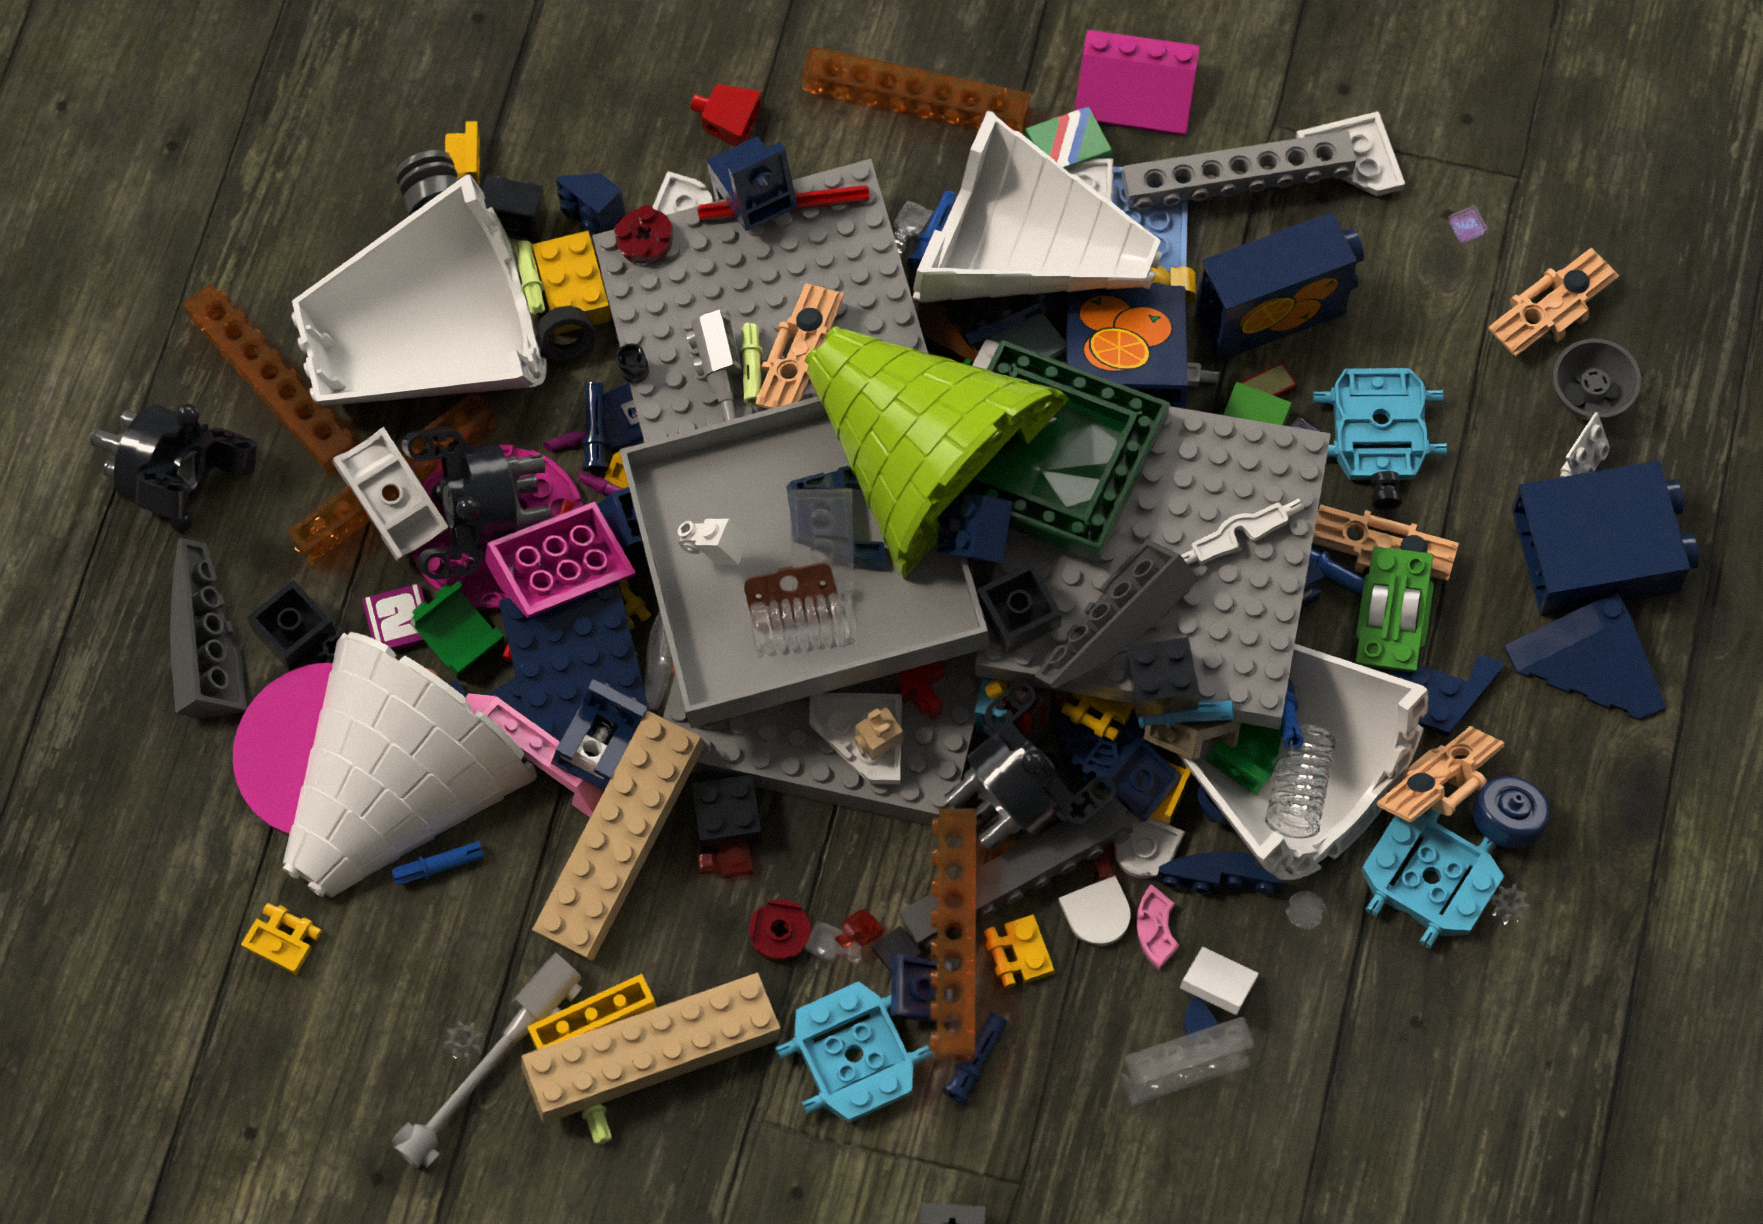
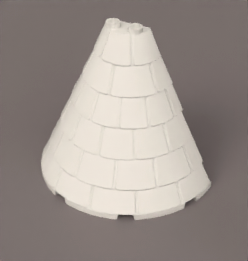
(1030, 229)
(391, 767)

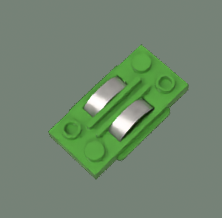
(1395, 609)

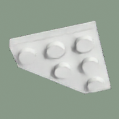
(1375, 164)
(835, 720)

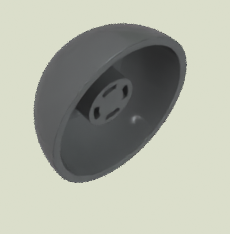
(1595, 367)

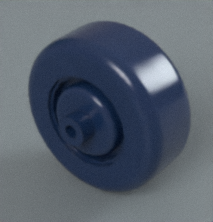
(1511, 812)

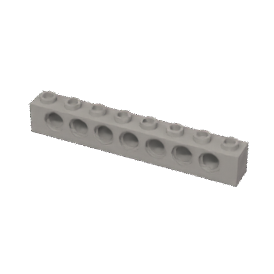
(1250, 159)

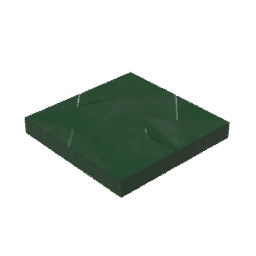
(1081, 464)

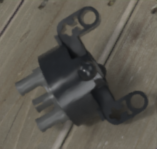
(165, 458)
(477, 497)
(1020, 779)

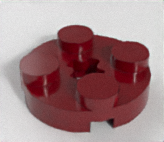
(639, 221)
(770, 916)

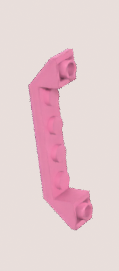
(537, 746)

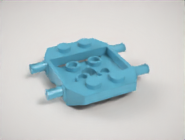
(1385, 391)
(1438, 852)
(845, 1086)

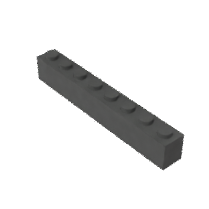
(1026, 868)

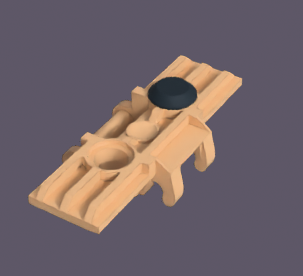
(1558, 309)
(808, 327)
(1332, 530)
(1424, 779)

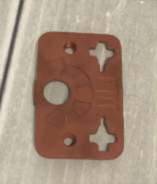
(808, 585)

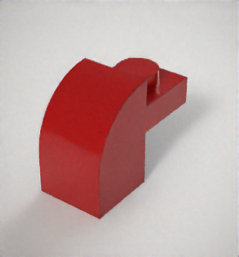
(916, 684)

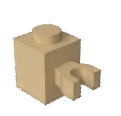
(878, 733)

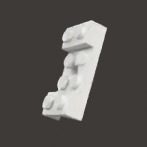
(403, 522)

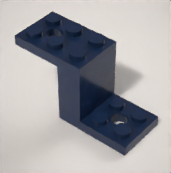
(753, 181)

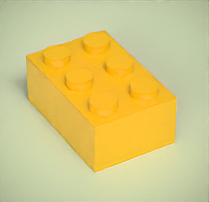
(572, 277)

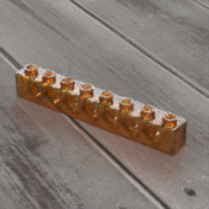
(905, 80)
(211, 303)
(344, 513)
(959, 824)

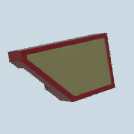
(1274, 381)

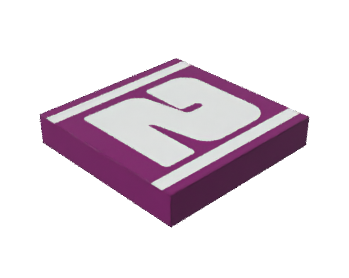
(391, 615)

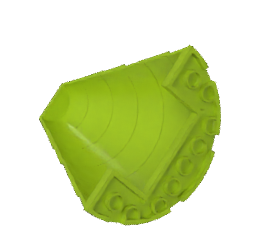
(918, 428)

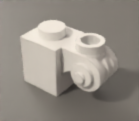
(715, 538)

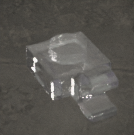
(910, 222)
(823, 944)

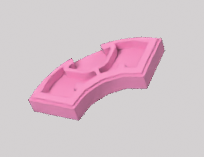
(1153, 927)

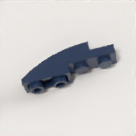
(1206, 870)

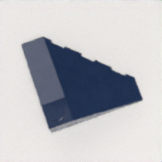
(1592, 654)

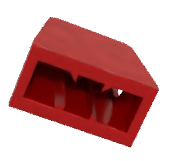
(728, 112)

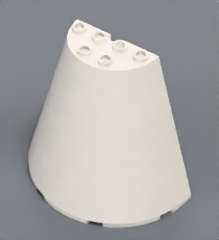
(423, 311)
(1375, 739)

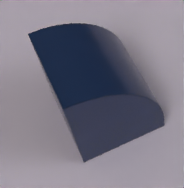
(1197, 1017)

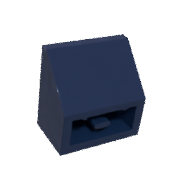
(591, 201)
(622, 520)
(975, 528)

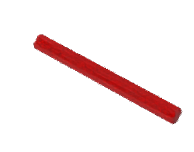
(804, 200)

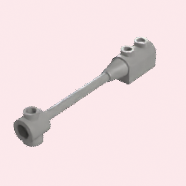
(718, 356)
(535, 1002)

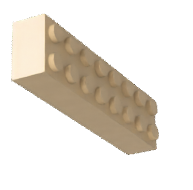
(619, 835)
(650, 1048)

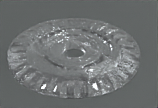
(657, 665)

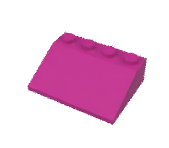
(1137, 82)
(558, 560)

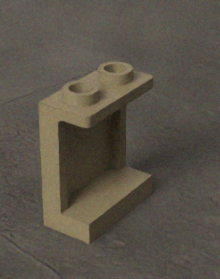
(1187, 737)

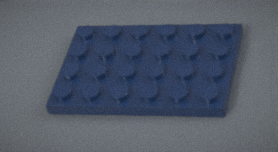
(567, 649)

